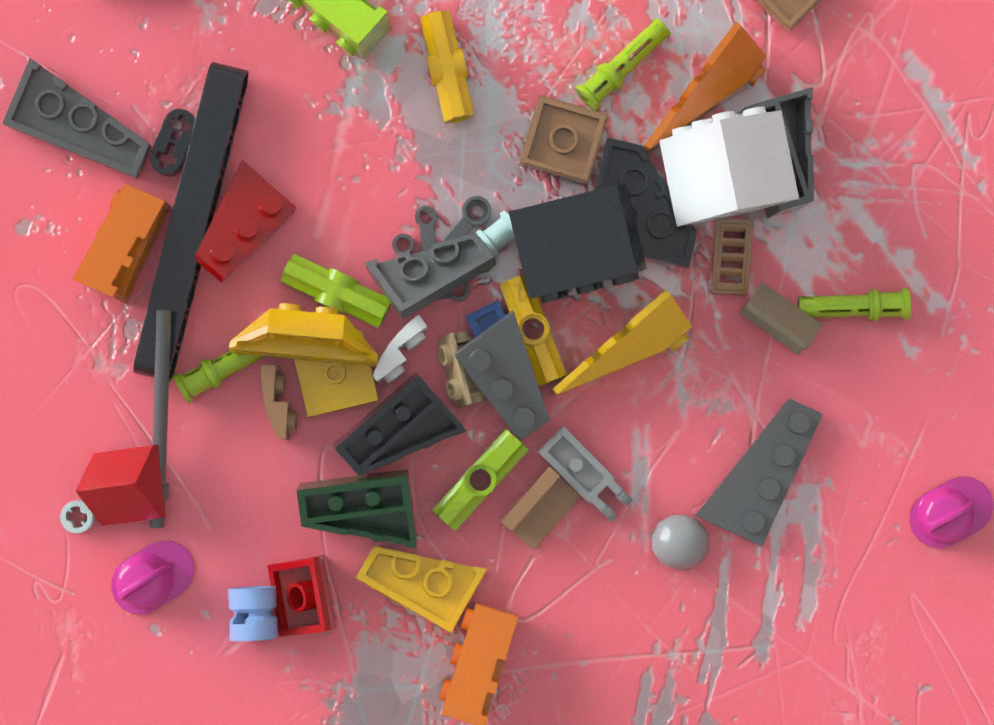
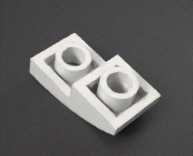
(392, 360)

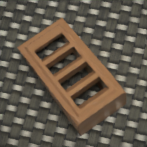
(731, 225)

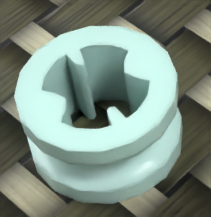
(69, 524)

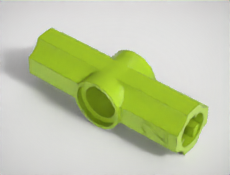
(336, 290)
(462, 497)

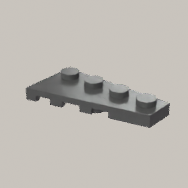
(64, 118)

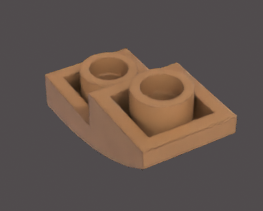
(279, 413)

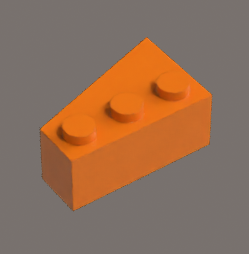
(122, 243)
(478, 663)

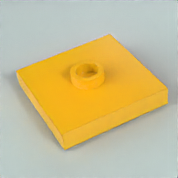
(335, 385)

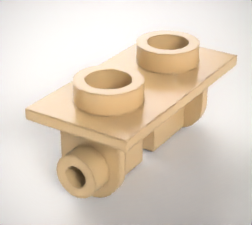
(459, 385)

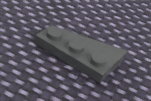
(426, 276)

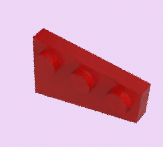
(242, 222)

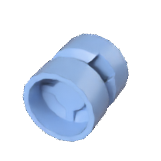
(253, 613)

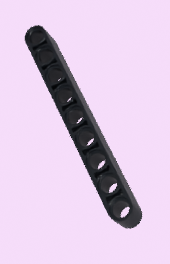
(193, 210)

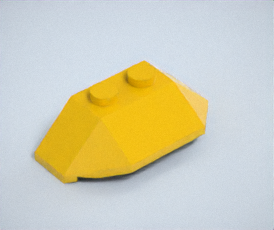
(305, 336)

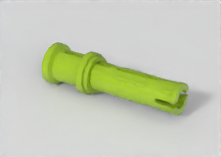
(613, 79)
(873, 305)
(211, 373)

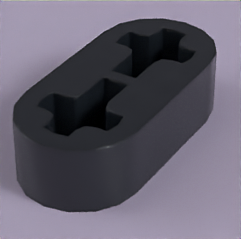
(166, 139)

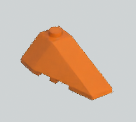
(723, 76)

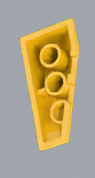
(646, 335)

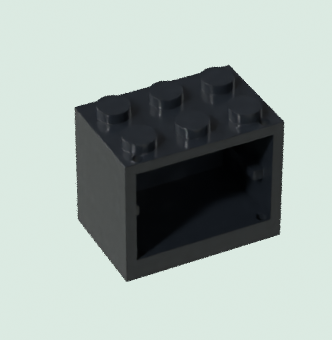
(578, 243)

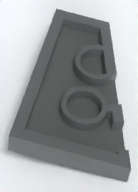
(504, 374)

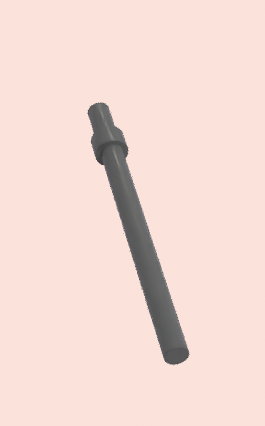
(161, 397)

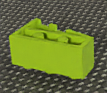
(352, 21)

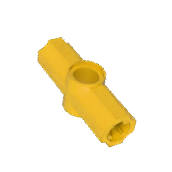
(447, 67)
(542, 351)

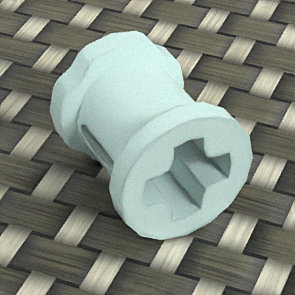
(498, 234)

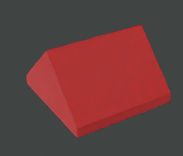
(123, 486)
(302, 596)

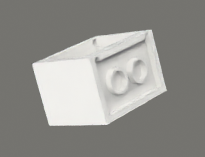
(728, 166)

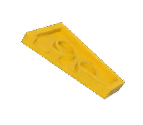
(422, 584)

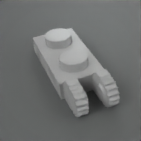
(582, 471)

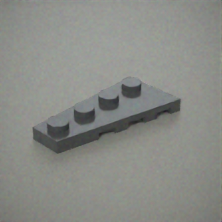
(759, 481)

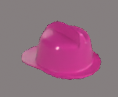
(951, 512)
(152, 577)

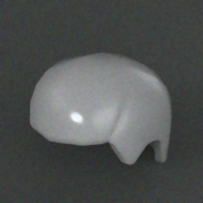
(680, 542)

